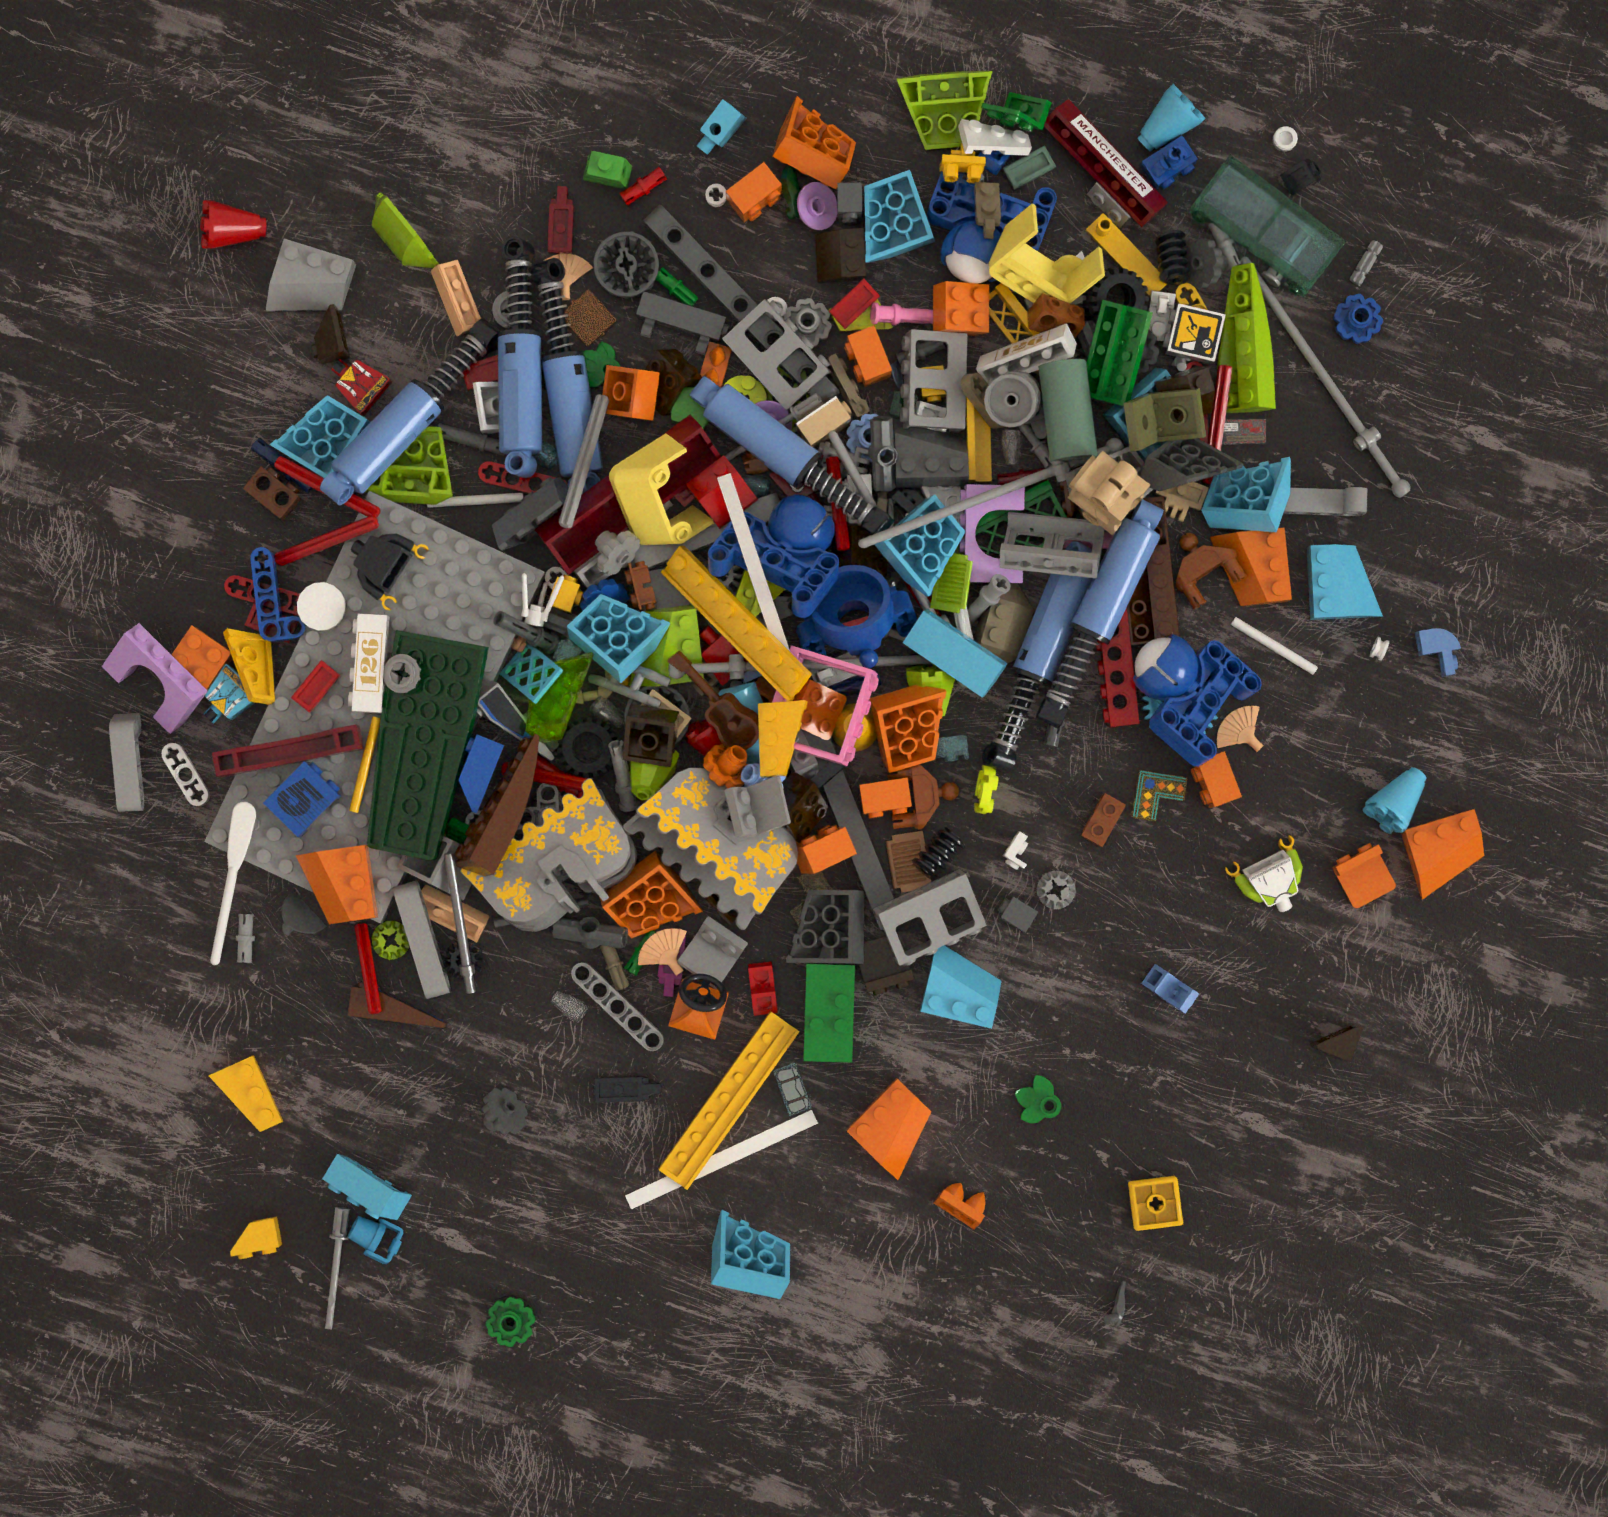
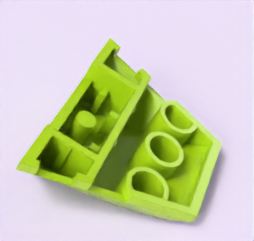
(941, 101)
(400, 235)
(418, 473)

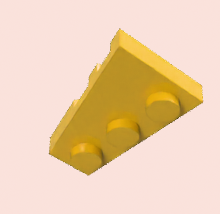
(249, 1092)

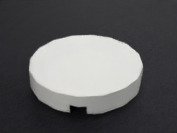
(321, 606)

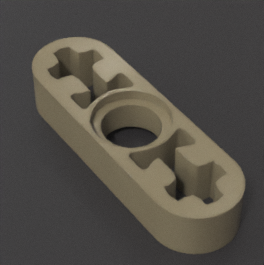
(974, 388)

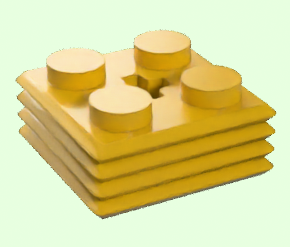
(1165, 1190)

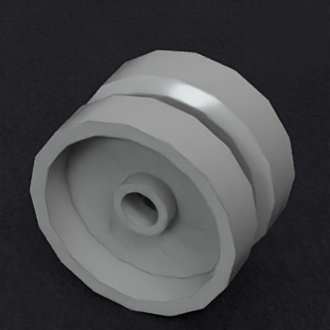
(1000, 404)

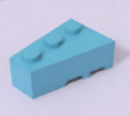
(365, 1188)

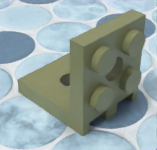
(1152, 417)

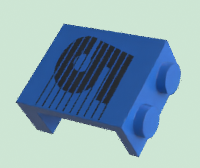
(302, 798)

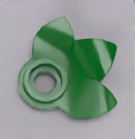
(597, 361)
(1034, 1099)

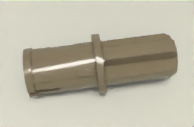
(615, 967)

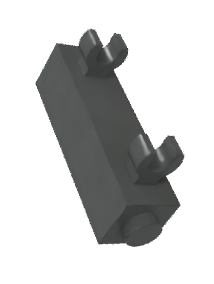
(681, 318)

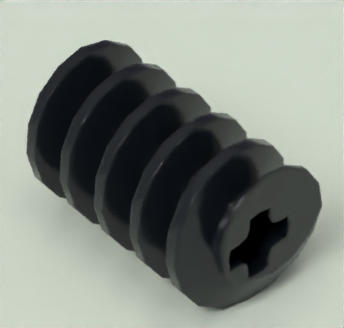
(1171, 258)
(938, 853)

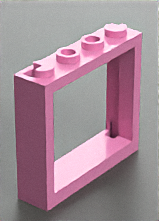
(862, 706)

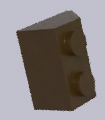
(840, 255)
(650, 735)

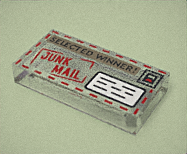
(1244, 431)

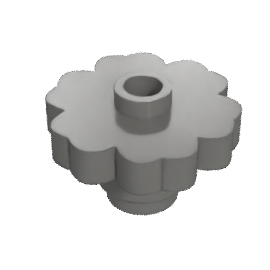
(816, 314)
(616, 551)

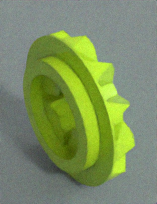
(379, 941)

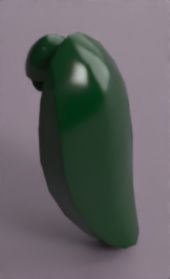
(790, 190)

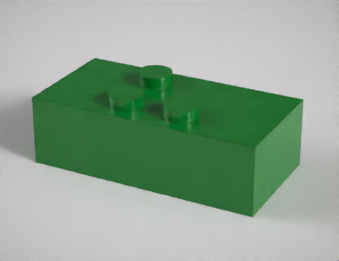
(829, 1012)

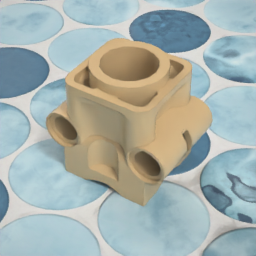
(1107, 491)

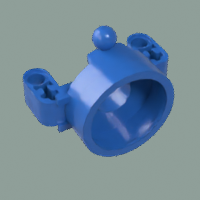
(857, 589)

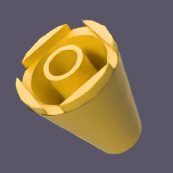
(868, 734)

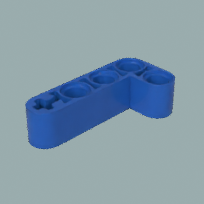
(272, 594)

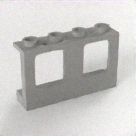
(765, 363)
(946, 380)
(1052, 556)
(925, 903)

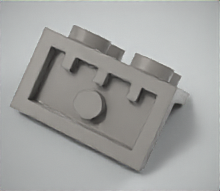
(757, 807)
(712, 951)

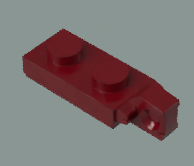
(561, 223)

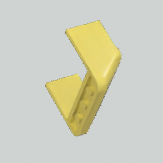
(1032, 272)
(636, 486)

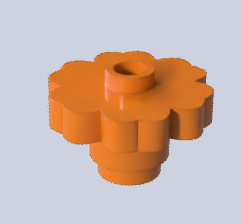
(726, 765)

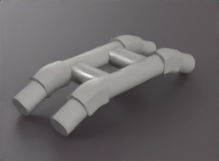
(633, 691)

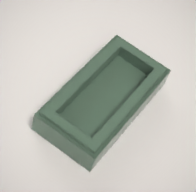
(1029, 168)

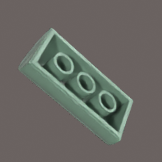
(1068, 410)

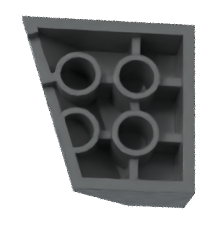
(929, 458)

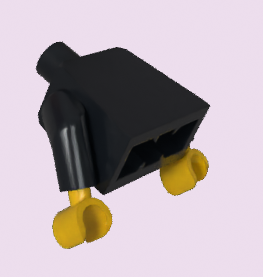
(382, 562)

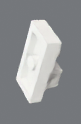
(1161, 306)
(831, 676)

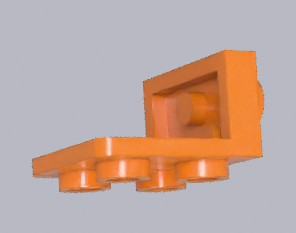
(822, 709)
(1364, 875)

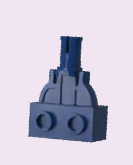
(1168, 163)

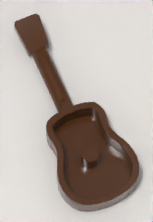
(731, 719)

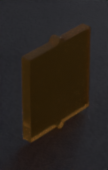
(588, 318)

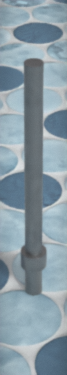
(466, 967)

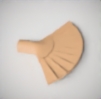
(574, 269)
(1239, 728)
(663, 949)

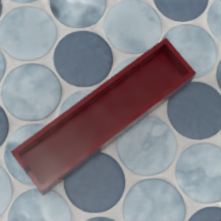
(600, 509)

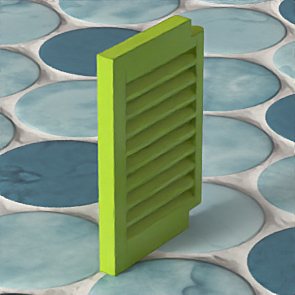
(952, 587)

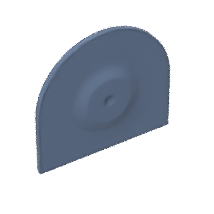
(897, 375)

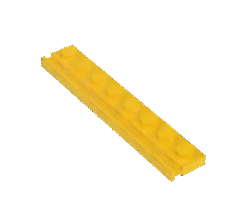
(736, 623)
(728, 1100)

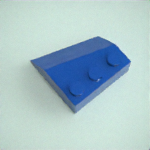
(478, 768)

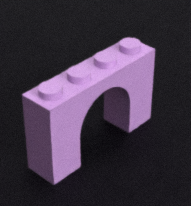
(985, 566)
(180, 687)

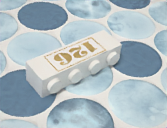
(1028, 353)
(370, 659)

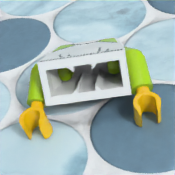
(1272, 878)

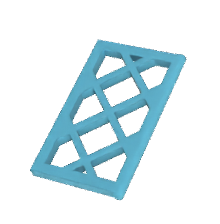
(545, 682)

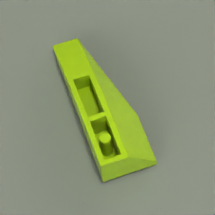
(1247, 344)

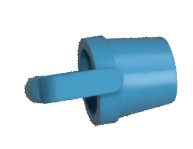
(369, 1234)

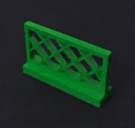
(1032, 497)

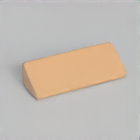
(456, 296)
(441, 911)

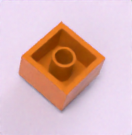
(754, 193)
(961, 308)
(868, 356)
(631, 392)
(202, 656)
(1216, 781)
(884, 797)
(824, 849)

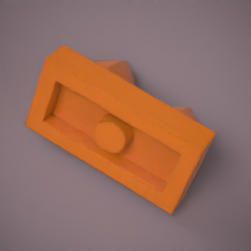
(716, 363)
(968, 1212)

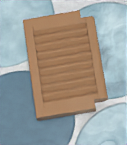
(901, 852)

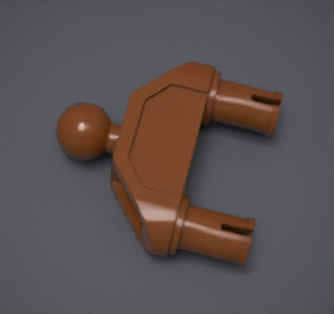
(1202, 562)
(925, 796)

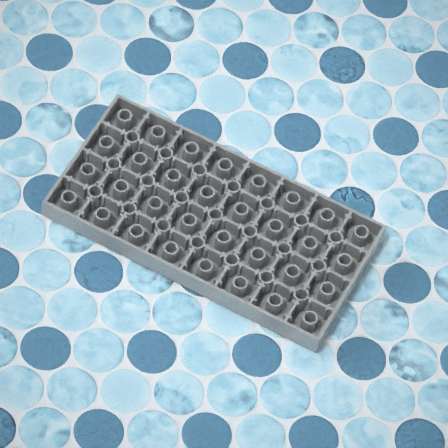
(442, 596)

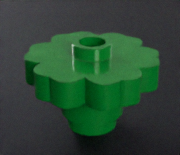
(506, 1333)

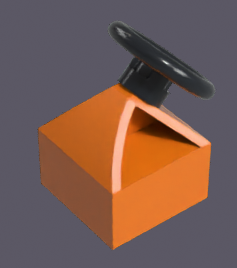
(698, 1006)

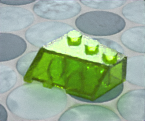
(554, 709)

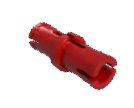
(643, 186)

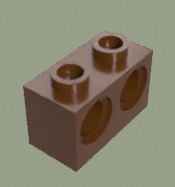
(269, 497)

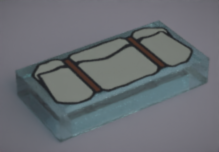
(792, 1089)

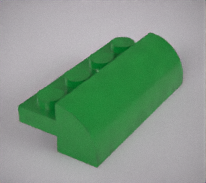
(1116, 351)

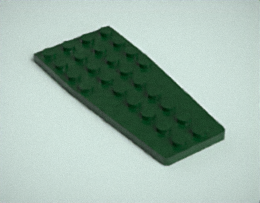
(424, 744)

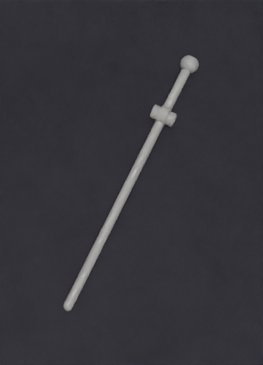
(1366, 437)
(1057, 469)
(863, 491)
(738, 666)

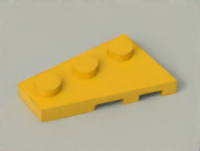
(253, 663)
(777, 734)

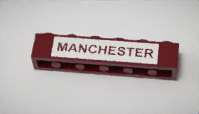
(1105, 163)

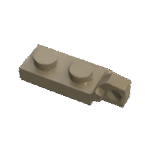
(987, 207)
(847, 387)

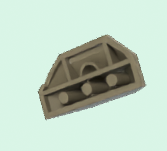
(1005, 624)

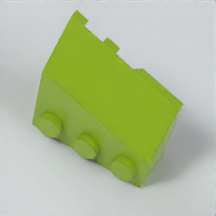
(680, 636)

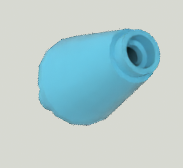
(1169, 119)
(1396, 801)

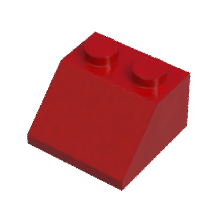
(708, 493)

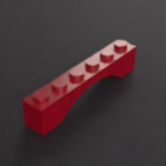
(287, 751)

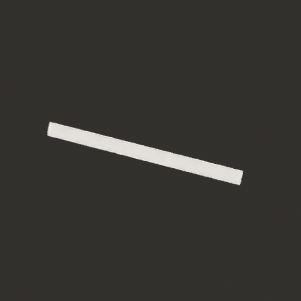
(751, 557)
(727, 1157)

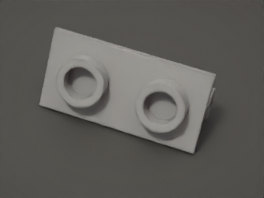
(1108, 205)

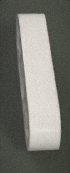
(195, 775)

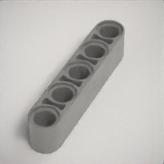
(421, 939)
(606, 1001)

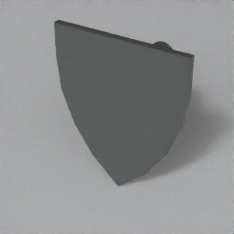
(299, 916)

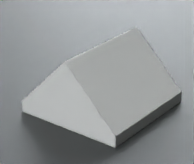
(487, 406)

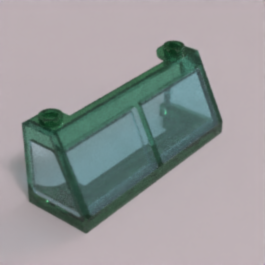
(1267, 224)

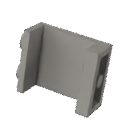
(665, 593)

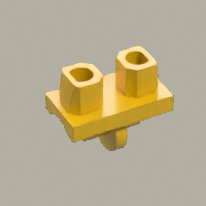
(963, 163)

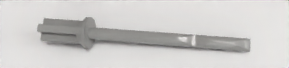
(797, 412)
(339, 1233)

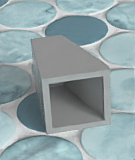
(435, 871)

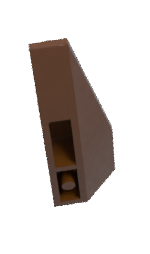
(1153, 602)
(501, 815)

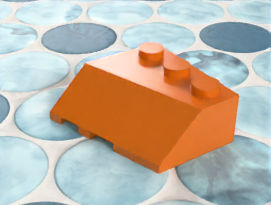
(814, 146)
(1265, 563)
(908, 725)
(1443, 849)
(341, 882)
(649, 897)
(891, 1127)

